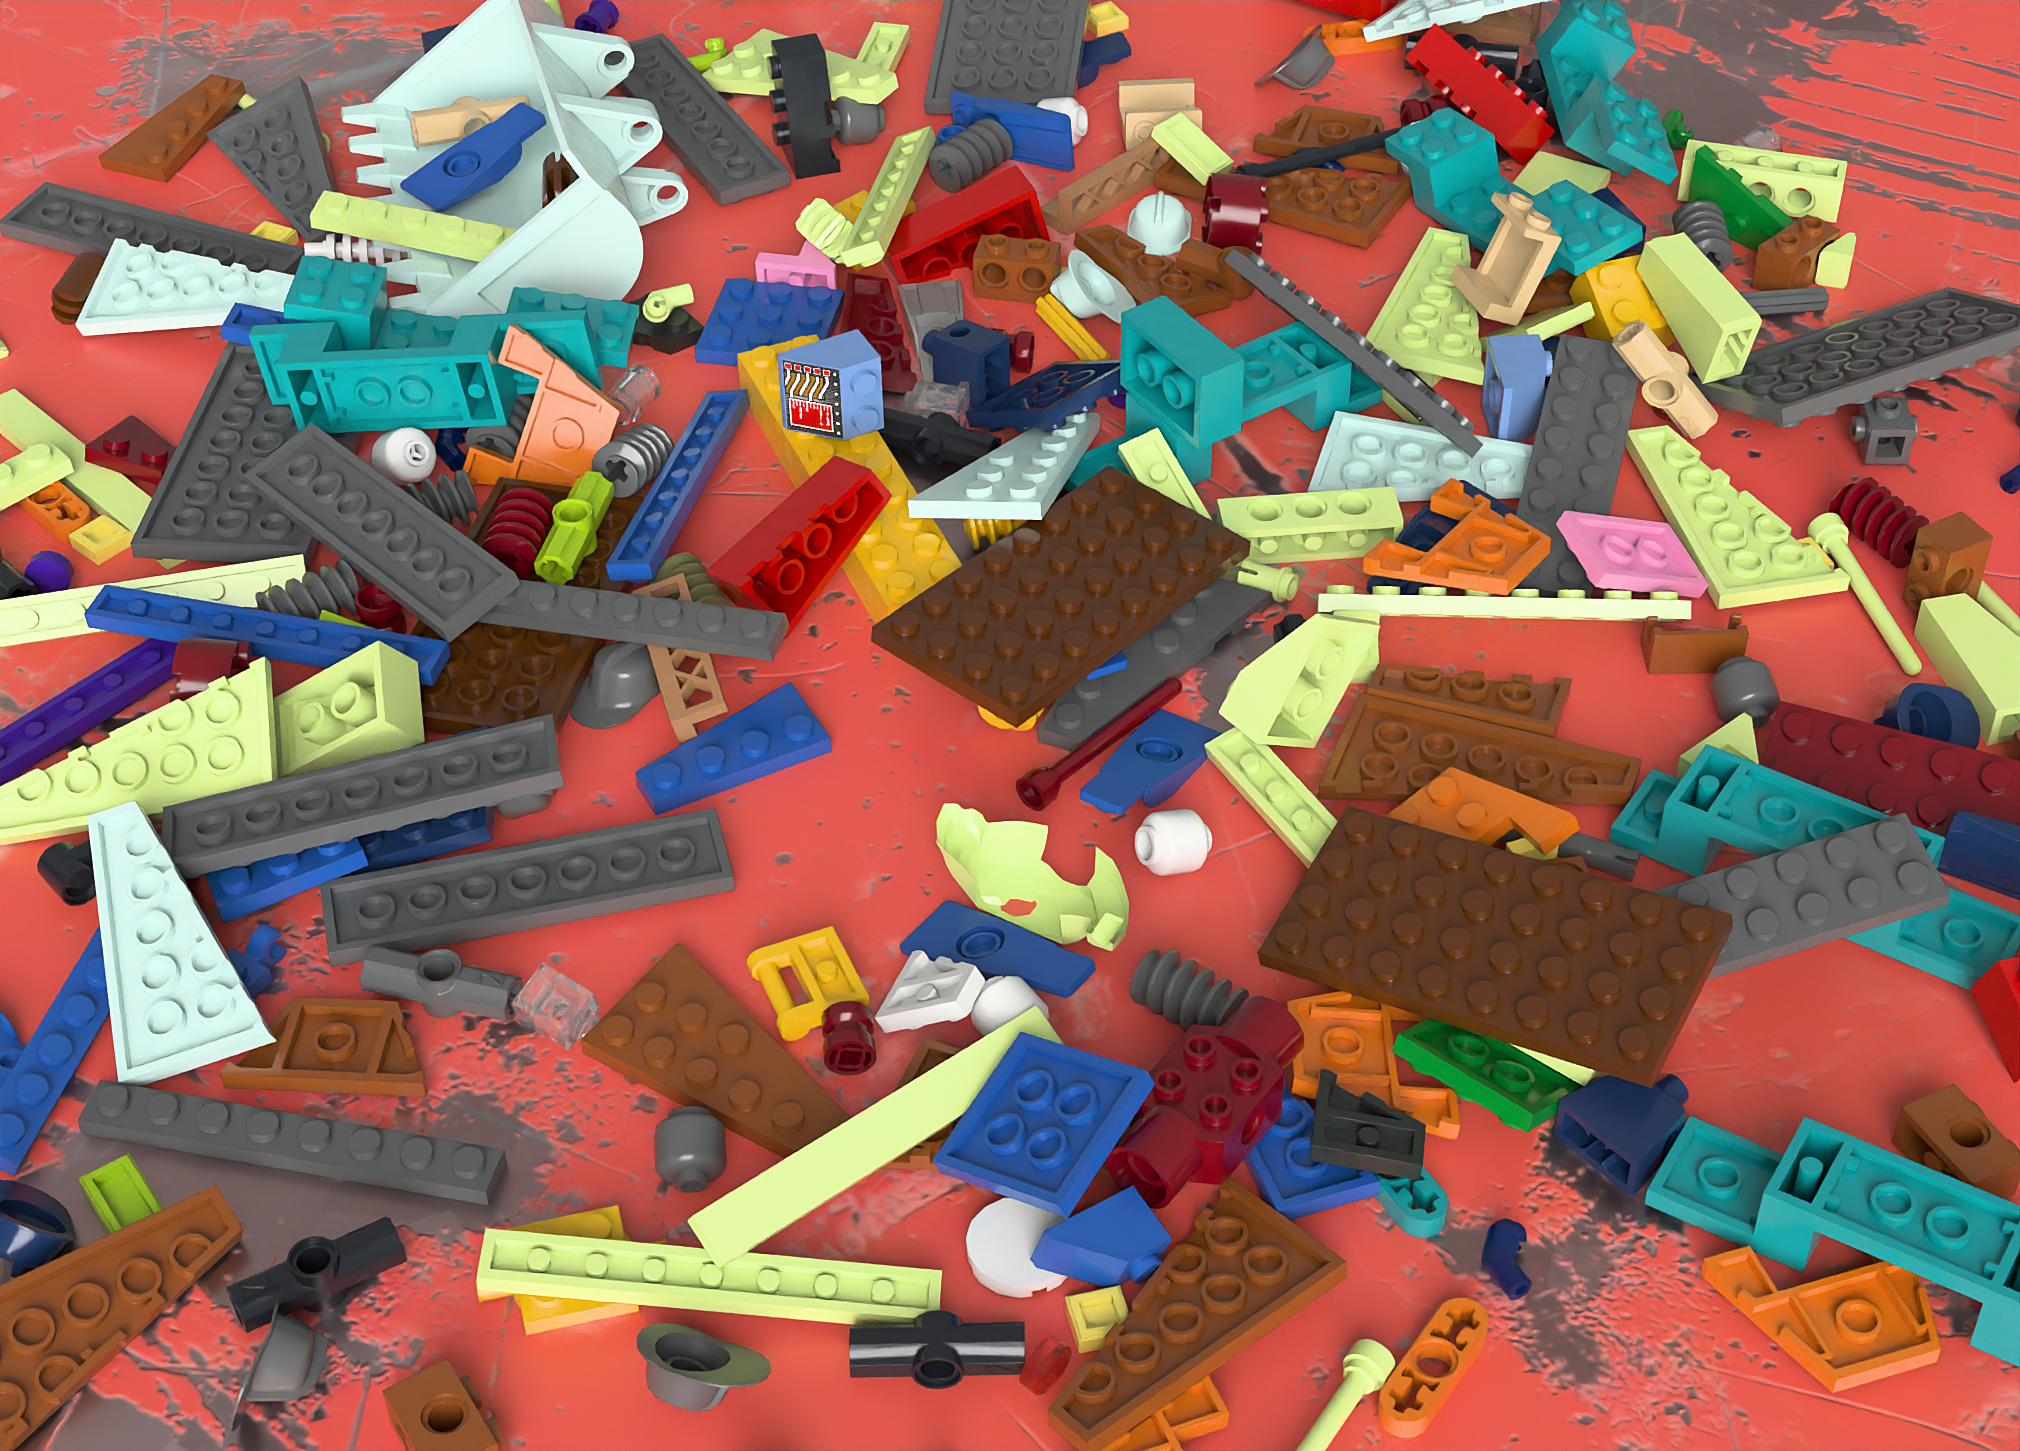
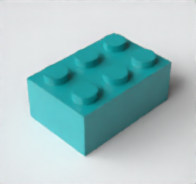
(1181, 371)

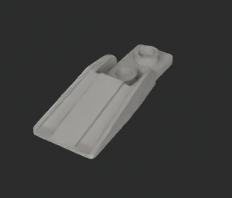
(928, 308)

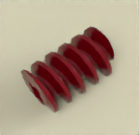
(1879, 519)
(519, 529)

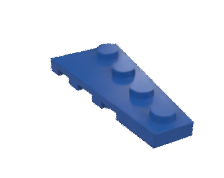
(742, 748)

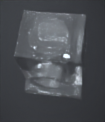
(938, 397)
(549, 995)

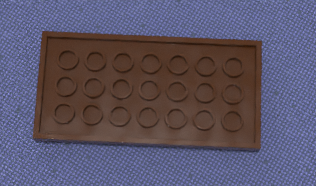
(1060, 595)
(517, 672)
(1499, 944)

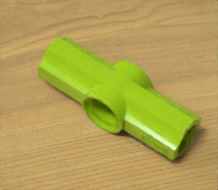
(574, 528)

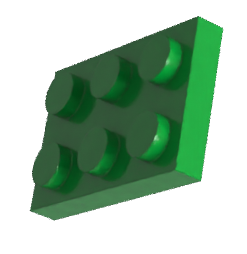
(1486, 1072)

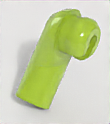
(716, 51)

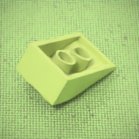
(1299, 681)
(349, 712)

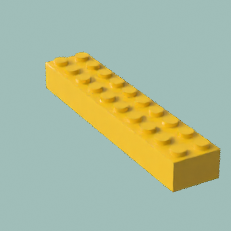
(897, 553)

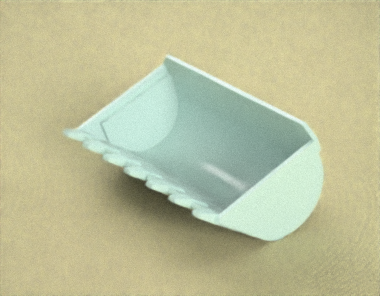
(585, 236)

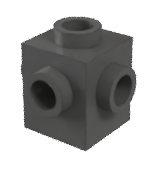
(1884, 430)

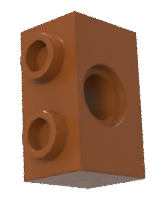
(1947, 560)
(1959, 1141)
(439, 1402)

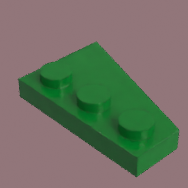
(1747, 216)

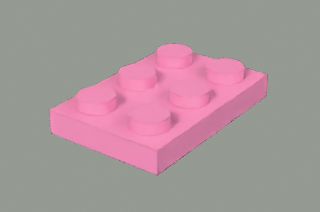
(1631, 554)

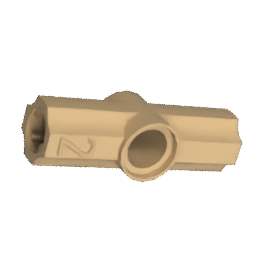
(450, 122)
(1665, 379)

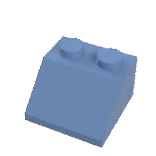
(1514, 385)

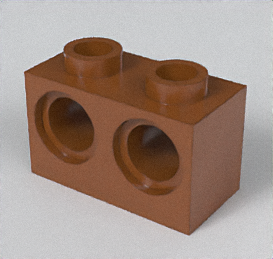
(1792, 255)
(1016, 272)

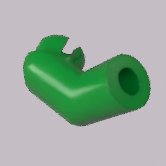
(1676, 134)

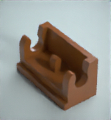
(1692, 649)

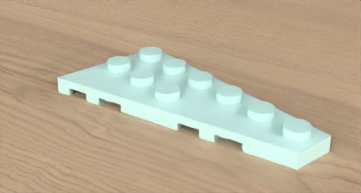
(172, 291)

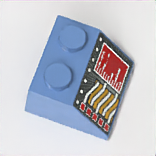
(832, 387)

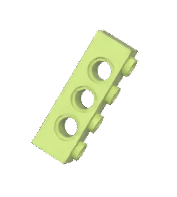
(1782, 174)
(1313, 523)

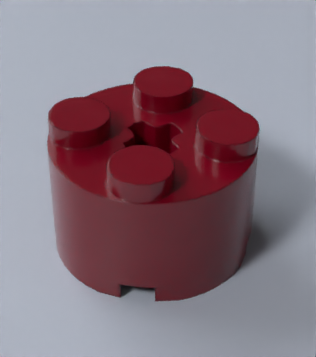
(1234, 211)
(204, 661)

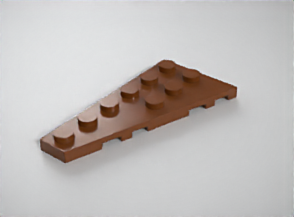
(1314, 200)
(1400, 747)
(705, 1051)
(91, 1303)
(1200, 1308)

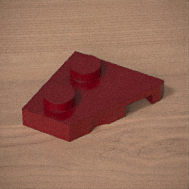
(131, 450)

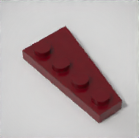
(873, 312)

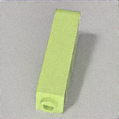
(1699, 306)
(1976, 658)

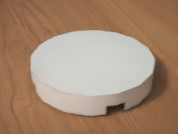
(1002, 1244)

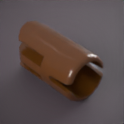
(556, 177)
(74, 287)

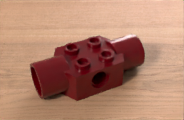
(1208, 1102)

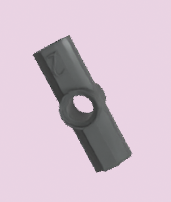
(440, 983)

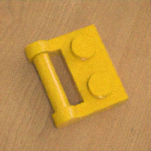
(822, 972)

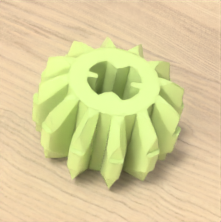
(825, 228)

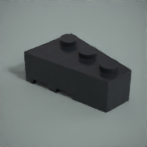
(801, 105)

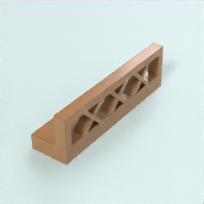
(1502, 26)
(1105, 187)
(677, 685)

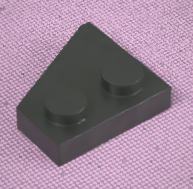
(670, 336)
(1364, 1132)

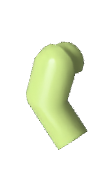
(661, 302)

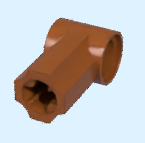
(1210, 264)

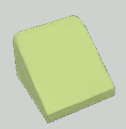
(1836, 262)

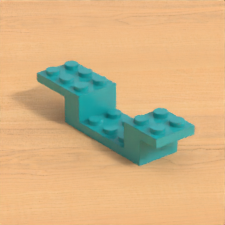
(1597, 116)
(1458, 172)
(358, 303)
(1281, 369)
(414, 386)
(1770, 812)
(1858, 1197)

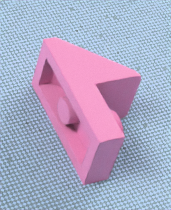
(808, 269)

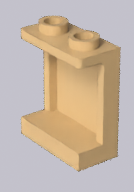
(1152, 101)
(1511, 263)

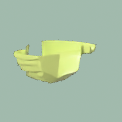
(1004, 863)

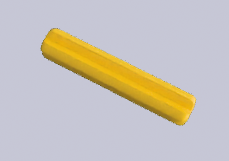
(1070, 329)

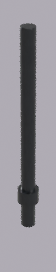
(1317, 156)

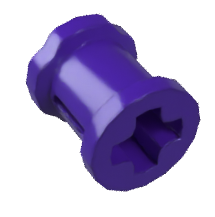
(600, 16)

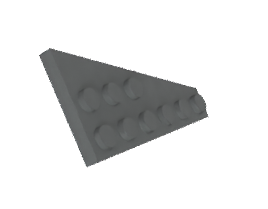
(282, 153)
(1154, 657)

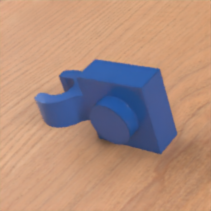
(257, 959)

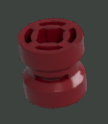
(1414, 110)
(1020, 350)
(384, 611)
(848, 1038)

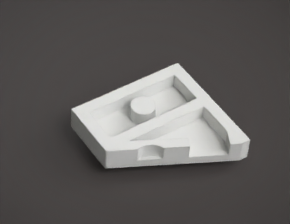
(929, 993)

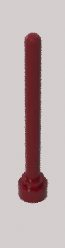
(1041, 786)

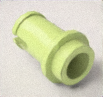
(1281, 582)

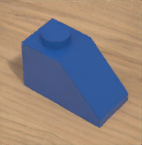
(1105, 1242)

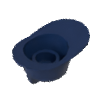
(1934, 714)
(31, 1227)

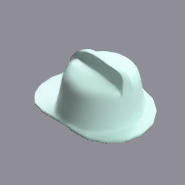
(1160, 224)
(1090, 290)

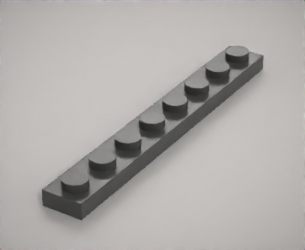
(642, 619)
(294, 1142)

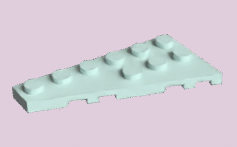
(1422, 14)
(1413, 459)
(1013, 479)
(165, 970)

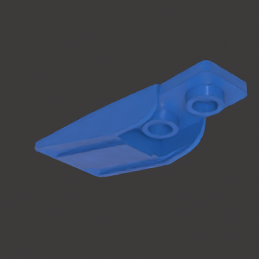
(1036, 133)
(475, 161)
(1149, 764)
(998, 949)

